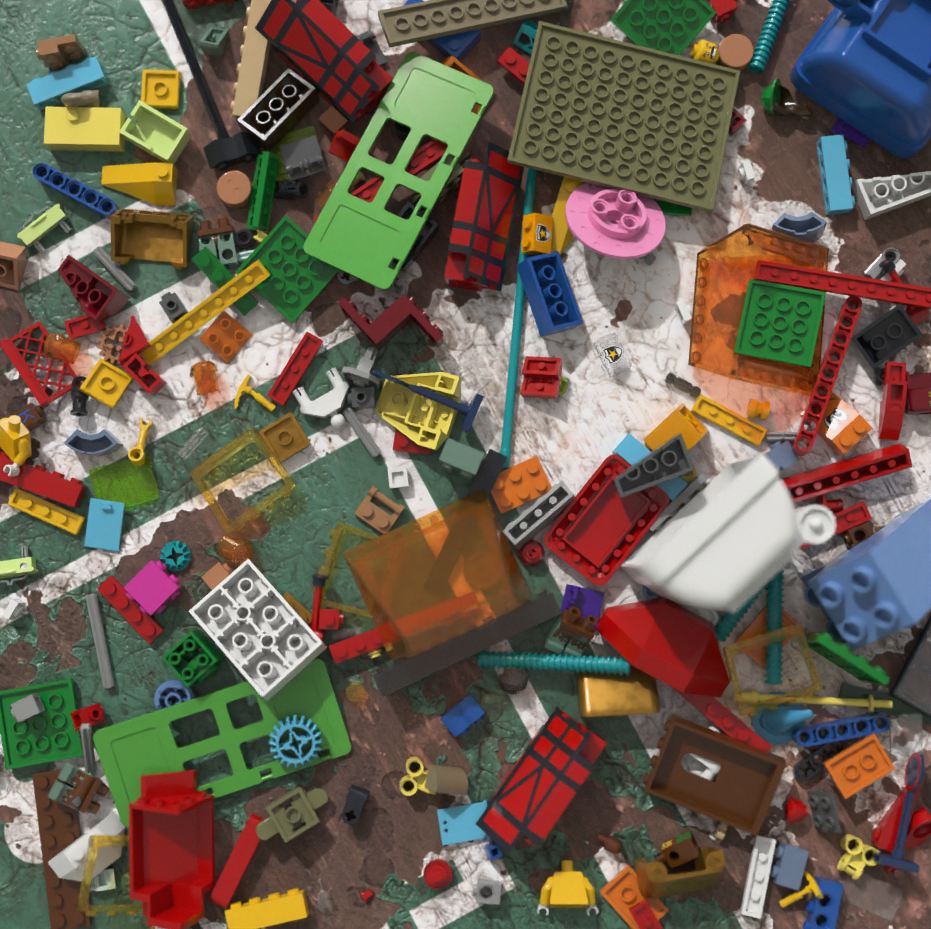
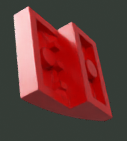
(541, 377)

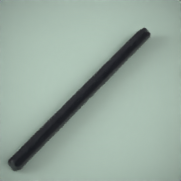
(195, 69)

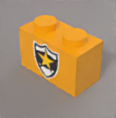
(536, 234)

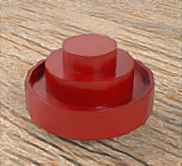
(437, 873)

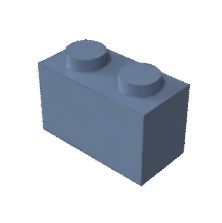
(789, 865)

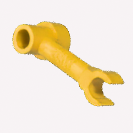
(138, 451)

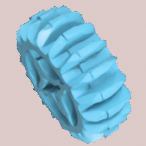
(301, 737)

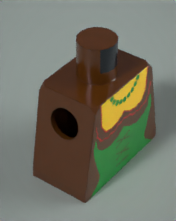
(684, 845)

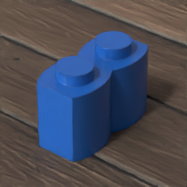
(463, 715)

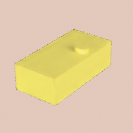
(84, 129)

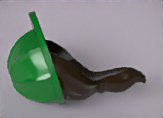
(778, 100)

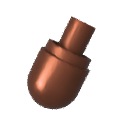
(610, 843)

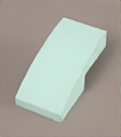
(104, 880)

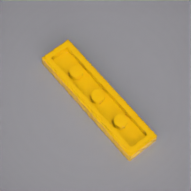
(729, 420)
(46, 511)

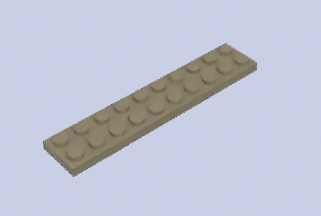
(447, 17)

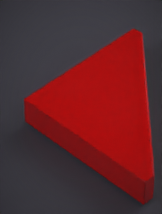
(134, 341)

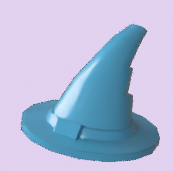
(777, 724)

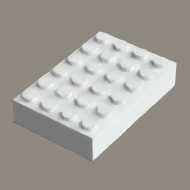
(257, 629)

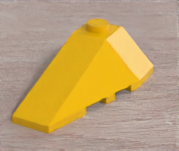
(144, 181)
(560, 231)

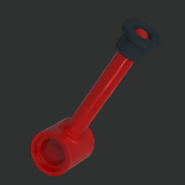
(916, 313)
(319, 583)

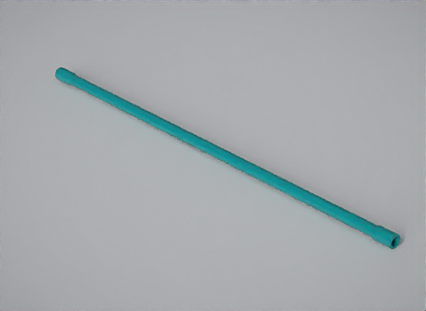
(516, 332)

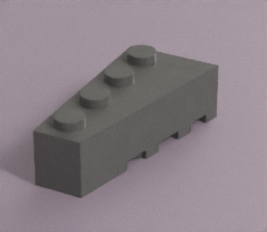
(660, 465)

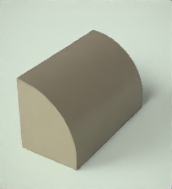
(446, 780)

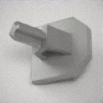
(362, 374)

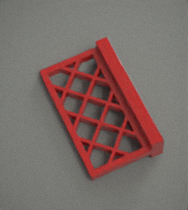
(29, 376)

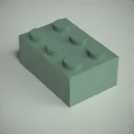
(461, 459)

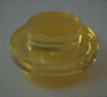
(355, 691)

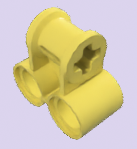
(417, 777)
(855, 857)

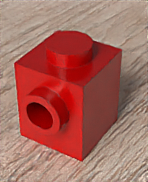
(724, 9)
(330, 619)
(92, 714)

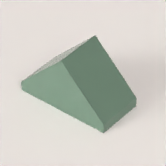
(214, 42)

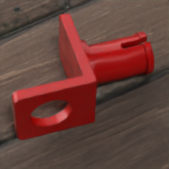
(829, 504)

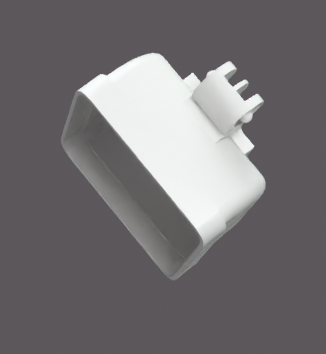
(729, 538)

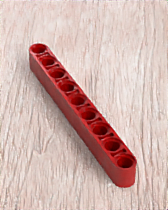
(830, 367)

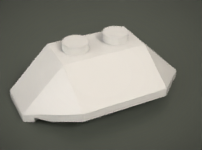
(71, 861)

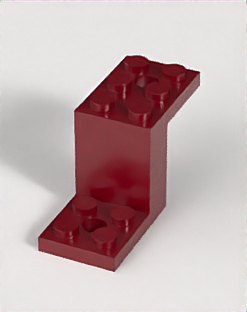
(392, 321)

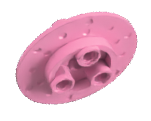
(614, 221)

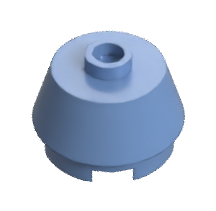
(172, 693)

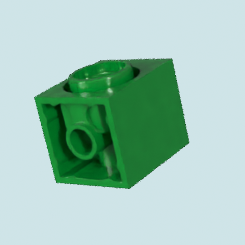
(194, 658)

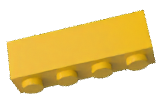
(267, 911)

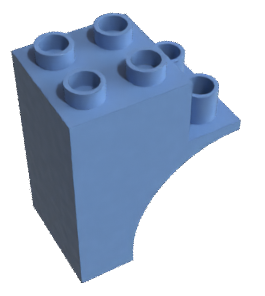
(878, 582)

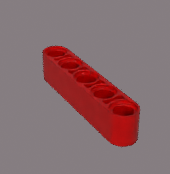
(236, 864)

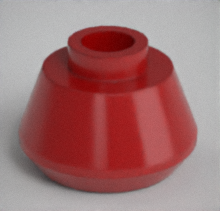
(537, 556)
(794, 810)

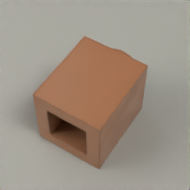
(217, 574)

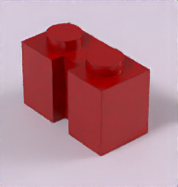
(149, 380)

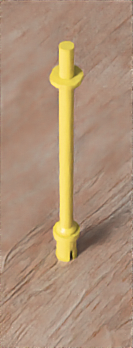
(754, 697)

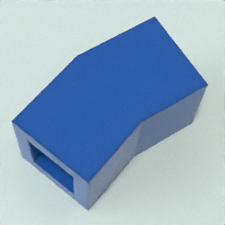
(491, 856)

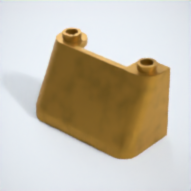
(151, 236)
(617, 693)
(656, 883)

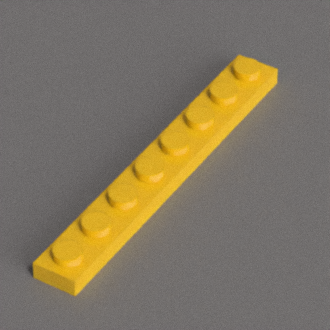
(205, 311)

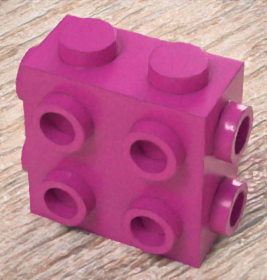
(153, 588)

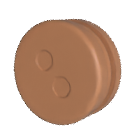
(735, 52)
(234, 189)

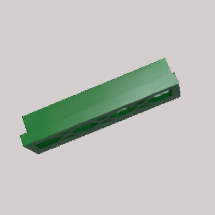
(263, 192)

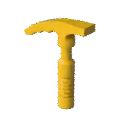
(257, 396)
(813, 886)

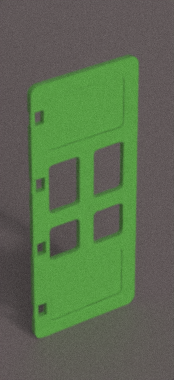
(363, 235)
(148, 745)

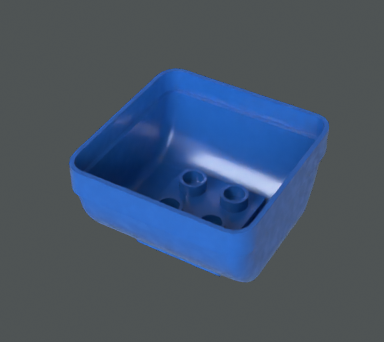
(873, 70)

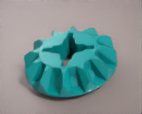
(182, 561)

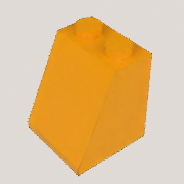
(679, 421)

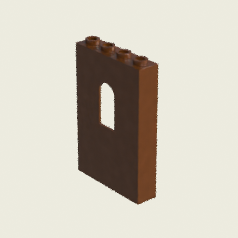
(741, 788)

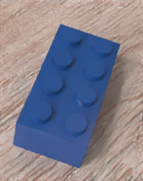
(549, 294)

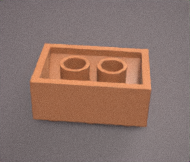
(12, 265)

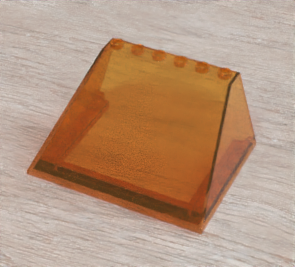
(719, 301)
(438, 576)

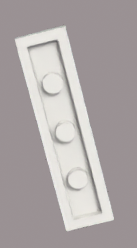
(758, 876)

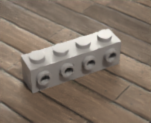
(539, 515)

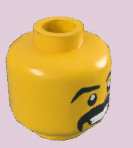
(705, 52)

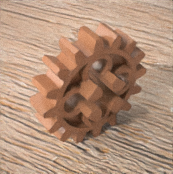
(108, 350)

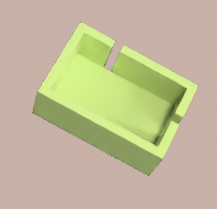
(155, 133)

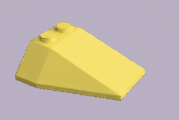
(417, 416)

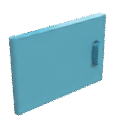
(104, 524)
(460, 823)

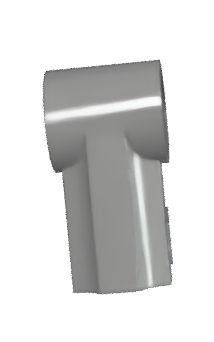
(877, 272)

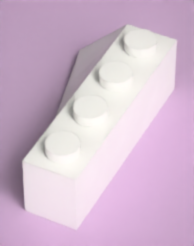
(889, 193)

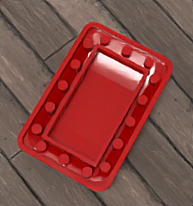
(600, 526)

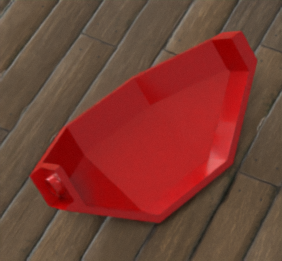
(668, 644)

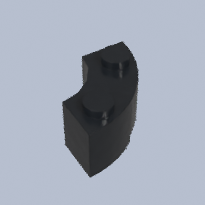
(231, 151)

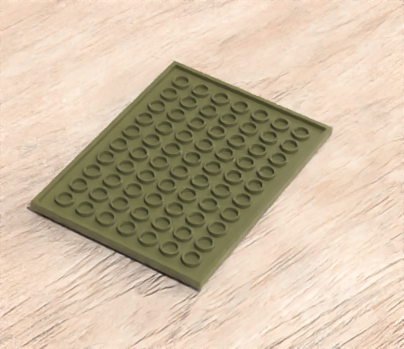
(624, 116)

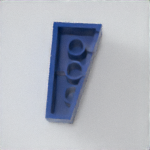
(456, 44)

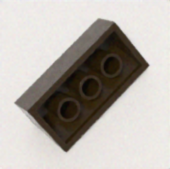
(279, 109)

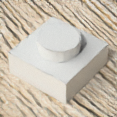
(746, 172)
(684, 312)
(398, 477)
(14, 609)

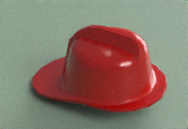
(918, 828)

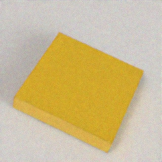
(161, 88)
(106, 383)

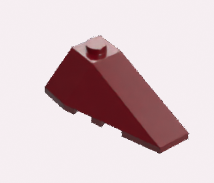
(95, 295)

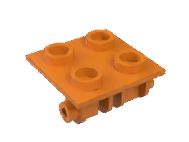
(225, 336)

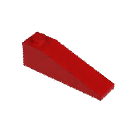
(886, 832)

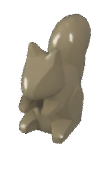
(86, 98)

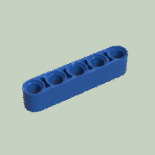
(69, 185)
(831, 727)

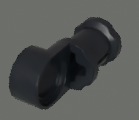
(296, 190)
(78, 396)

